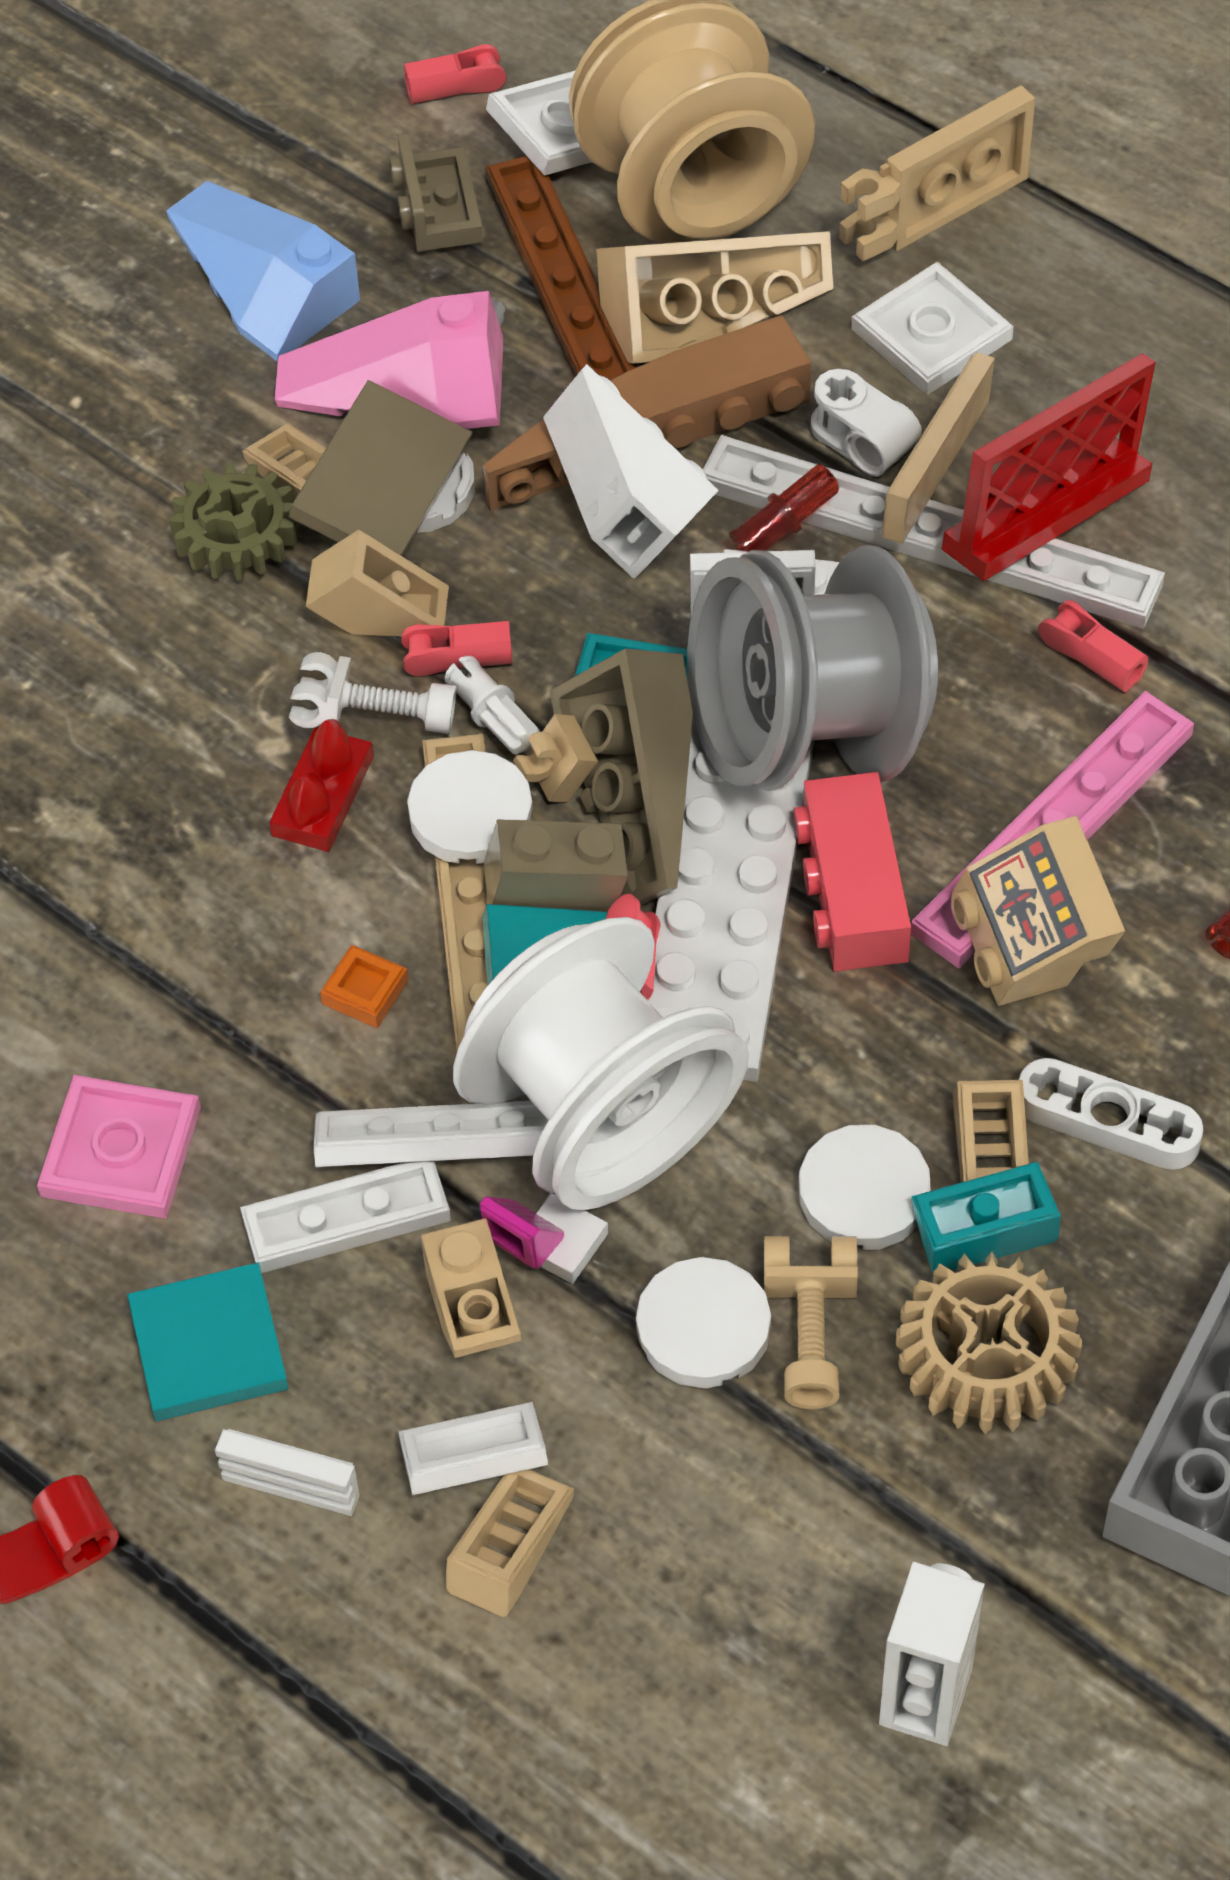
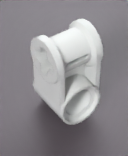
(866, 428)

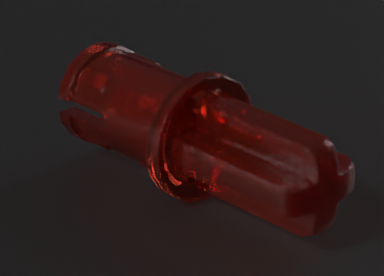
(786, 510)

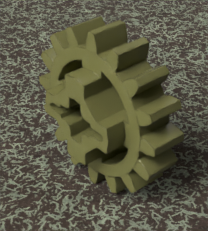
(233, 521)

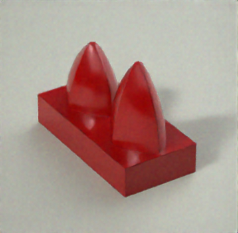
(322, 787)

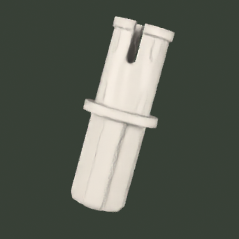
(492, 705)

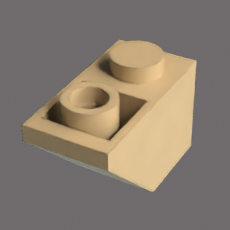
(469, 1288)

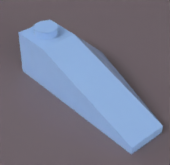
(267, 266)

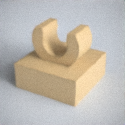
(558, 758)

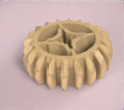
(992, 1378)

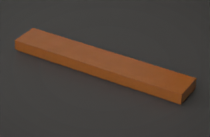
(556, 266)

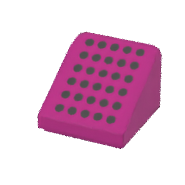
(520, 1230)

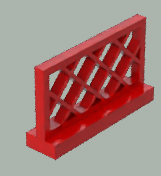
(1076, 484)

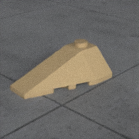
(699, 290)

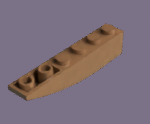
(684, 393)

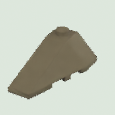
(640, 728)

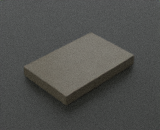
(381, 470)

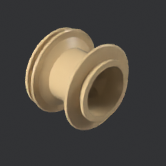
(690, 119)

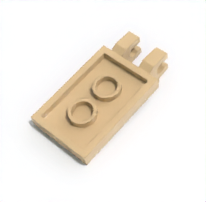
(940, 176)

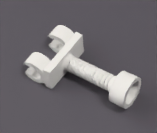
(335, 693)

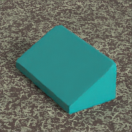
(987, 1215)

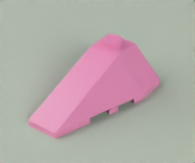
(432, 353)

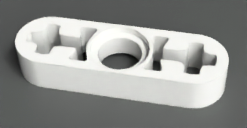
(1121, 1138)

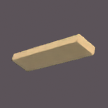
(937, 447)

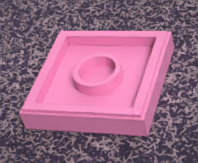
(119, 1146)

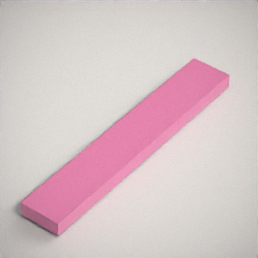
(1089, 787)

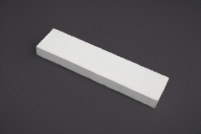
(427, 1133)

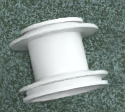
(599, 1061)

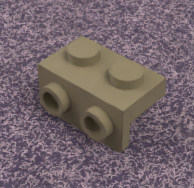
(437, 196)

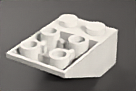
(623, 472)

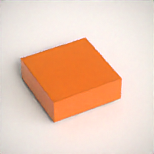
(364, 986)

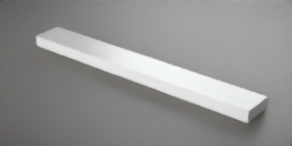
(1053, 571)

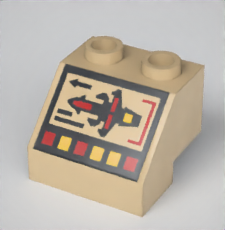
(1036, 911)

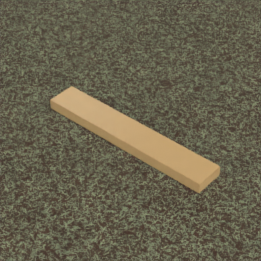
(462, 907)

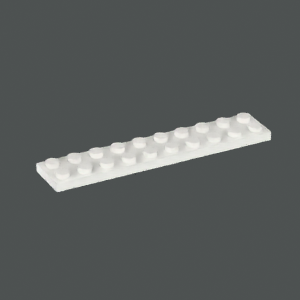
(731, 893)

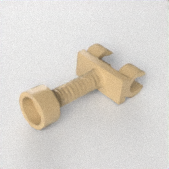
(811, 1379)

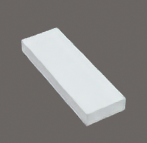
(345, 1214)

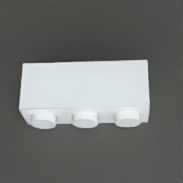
(930, 1652)

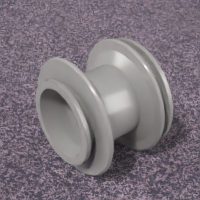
(802, 668)

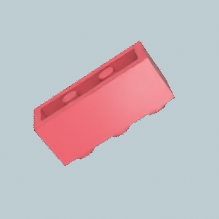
(853, 872)

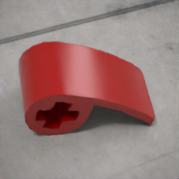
(63, 1540)

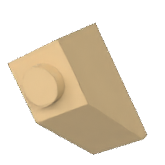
(373, 589)

